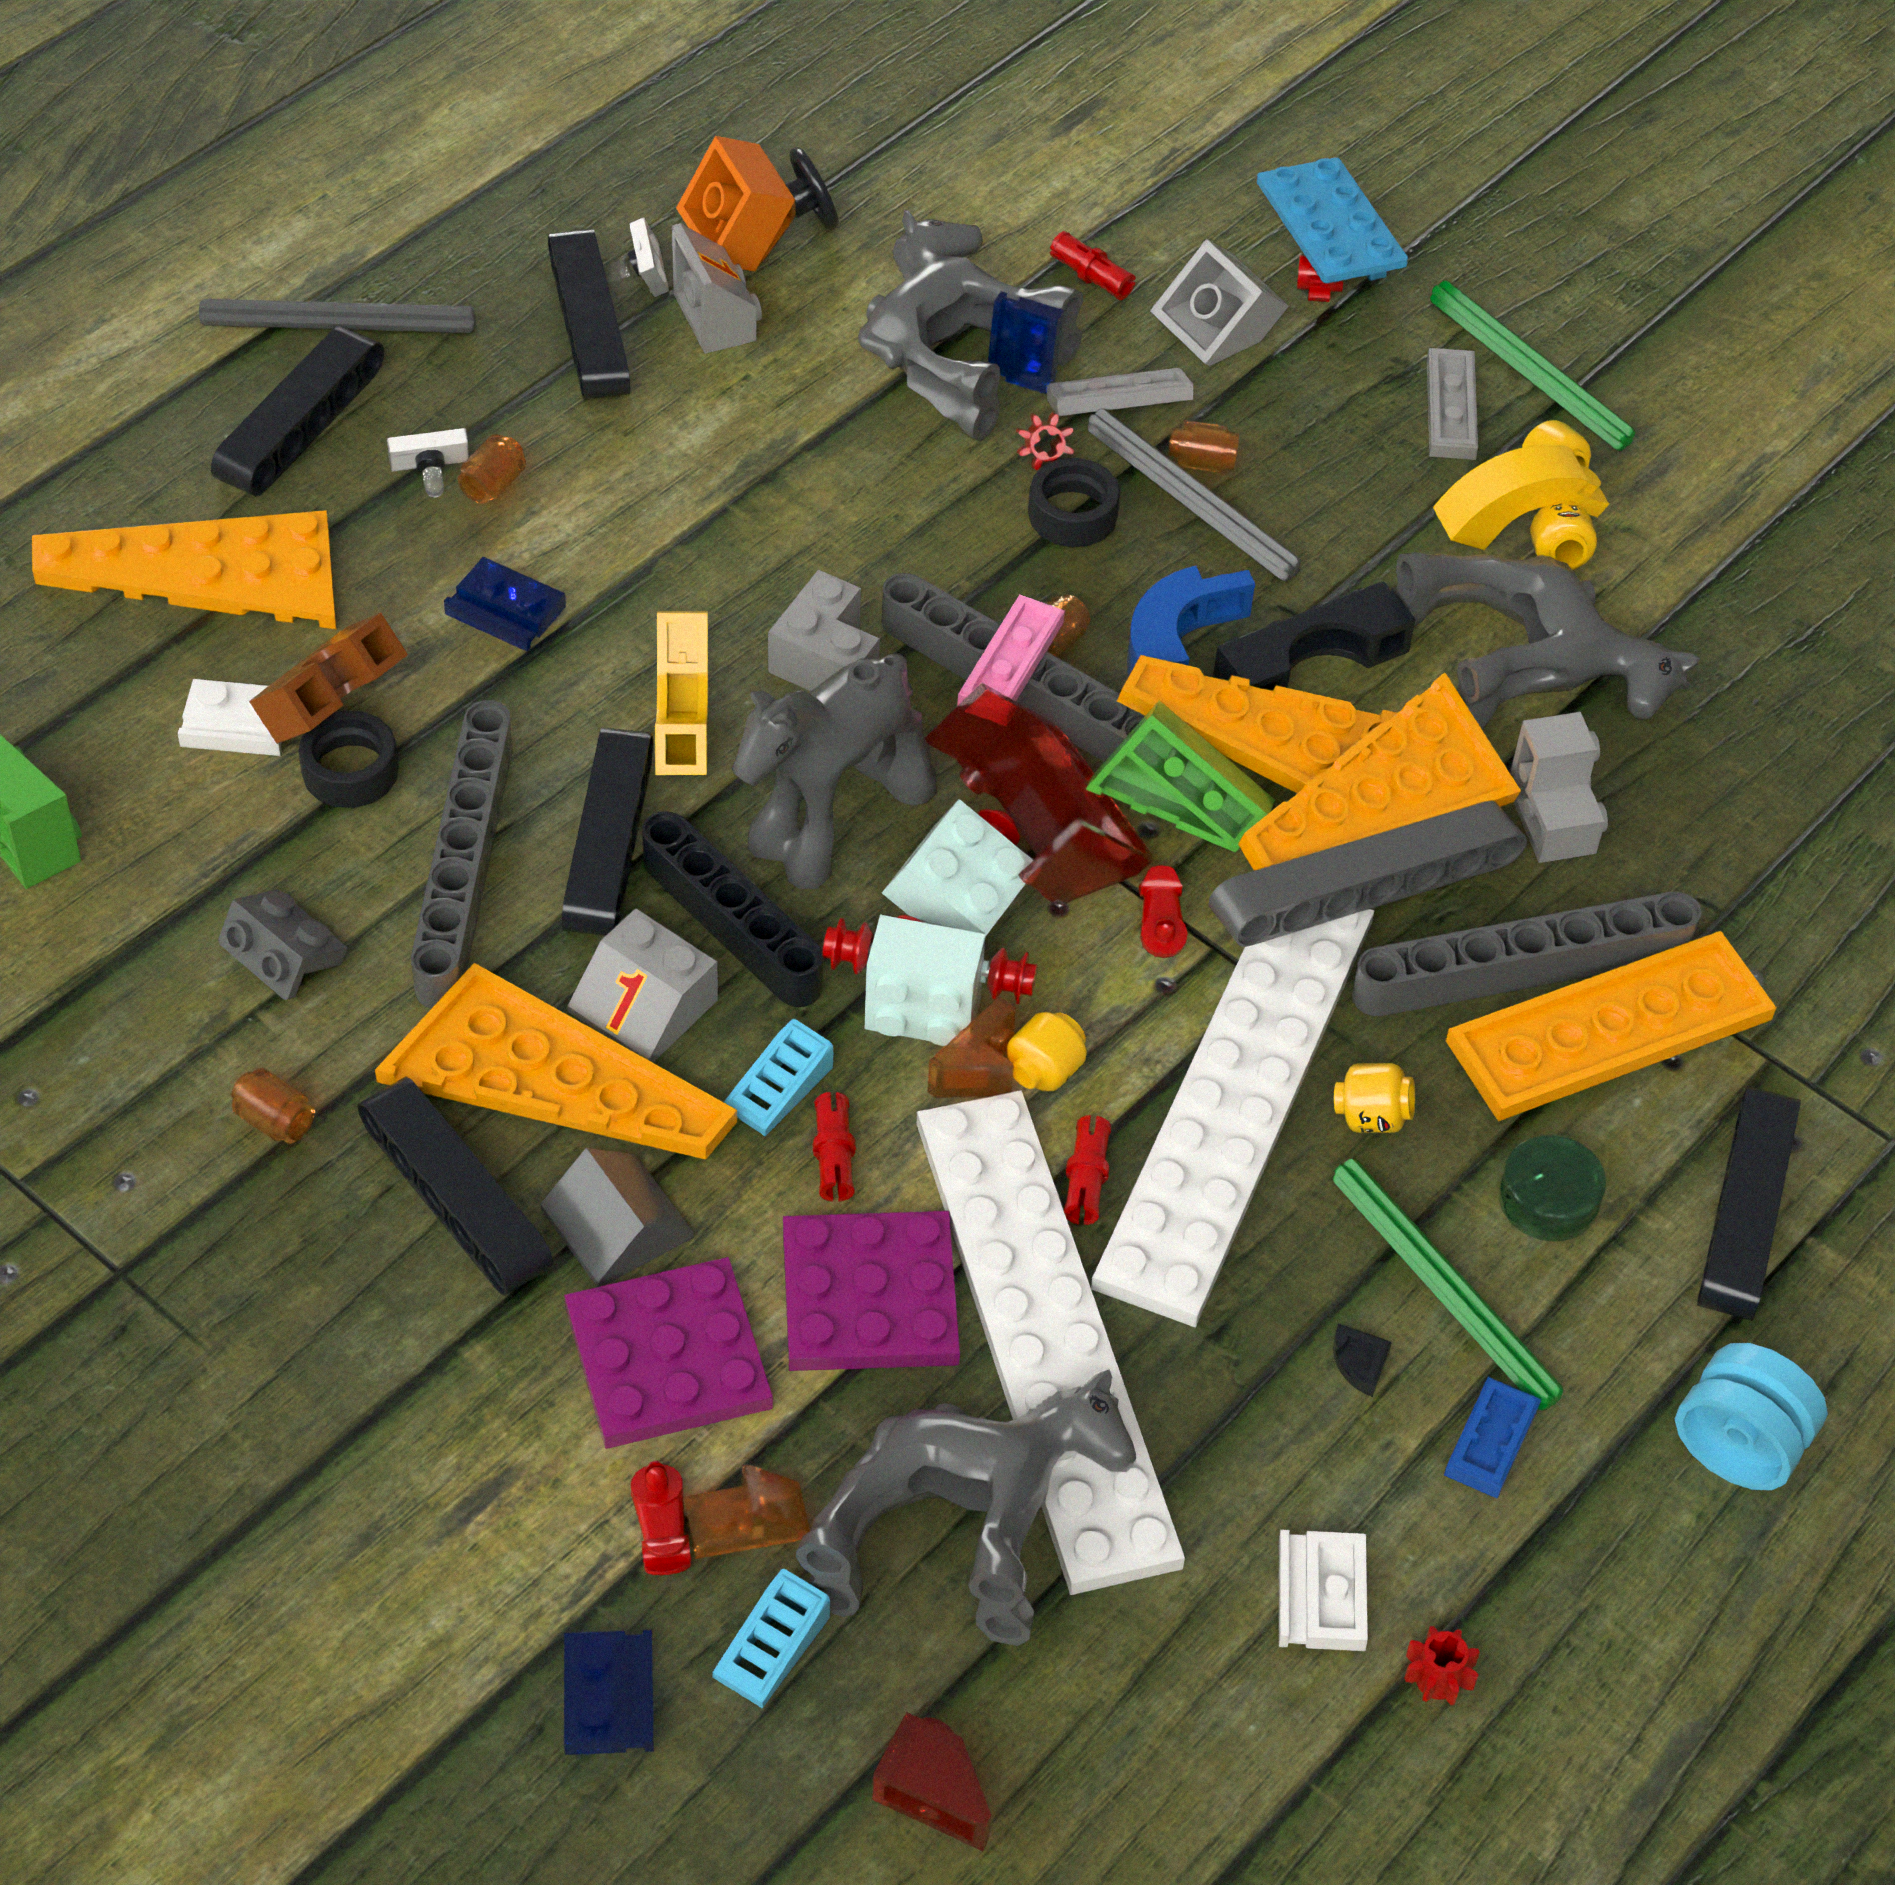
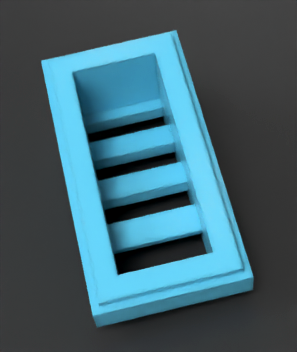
(796, 1048)
(795, 1606)

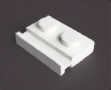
(224, 720)
(1323, 1590)

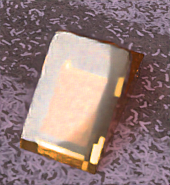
(975, 1058)
(748, 1517)

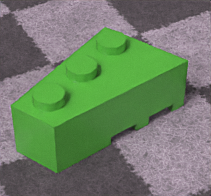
(1182, 779)
(35, 820)

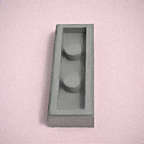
(1119, 391)
(1452, 404)

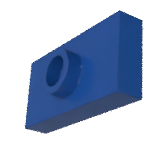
(1492, 1437)

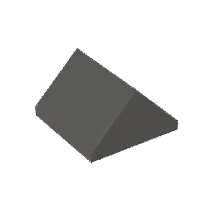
(613, 1214)

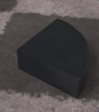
(1360, 1357)

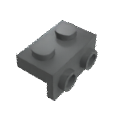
(278, 940)

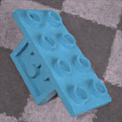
(1332, 220)

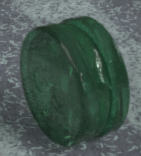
(1552, 1188)

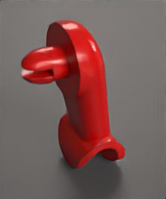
(1162, 921)
(660, 1512)

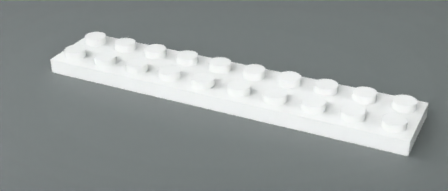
(1227, 1119)
(1045, 1331)

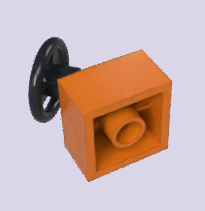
(746, 204)

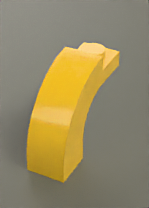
(1513, 485)
(682, 693)

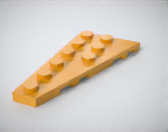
(213, 565)
(1273, 733)
(1400, 773)
(527, 1059)

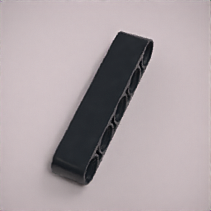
(588, 314)
(297, 411)
(608, 831)
(732, 909)
(455, 1186)
(1749, 1203)

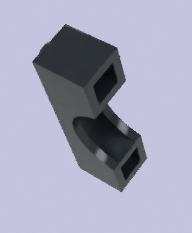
(1362, 626)

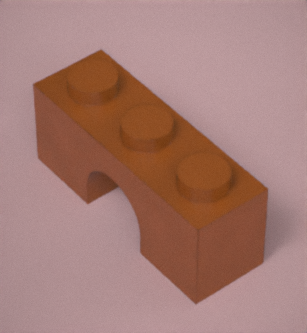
(317, 683)

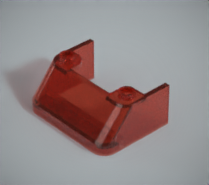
(1042, 785)

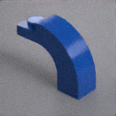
(1182, 605)

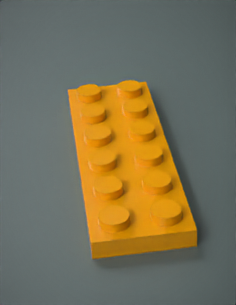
(1609, 1025)

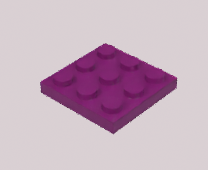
(870, 1291)
(667, 1352)

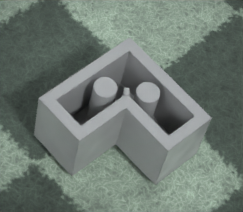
(819, 633)
(1555, 785)

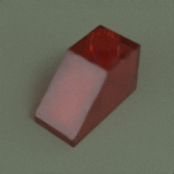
(933, 1781)

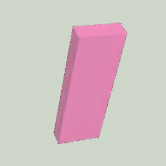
(1016, 648)

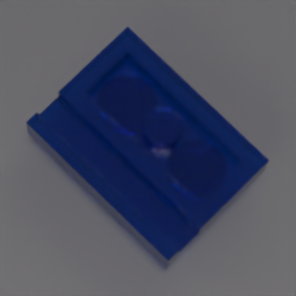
(1025, 341)
(505, 603)
(608, 1692)

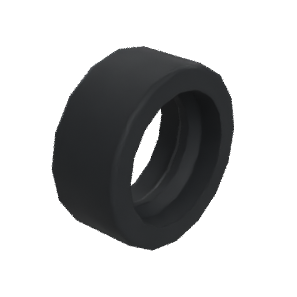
(1080, 477)
(357, 787)

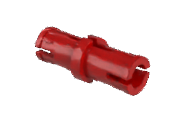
(1092, 265)
(834, 1147)
(1087, 1170)

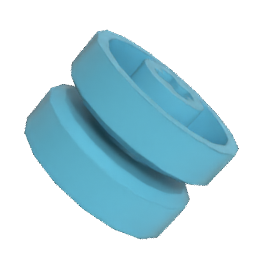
(1751, 1416)

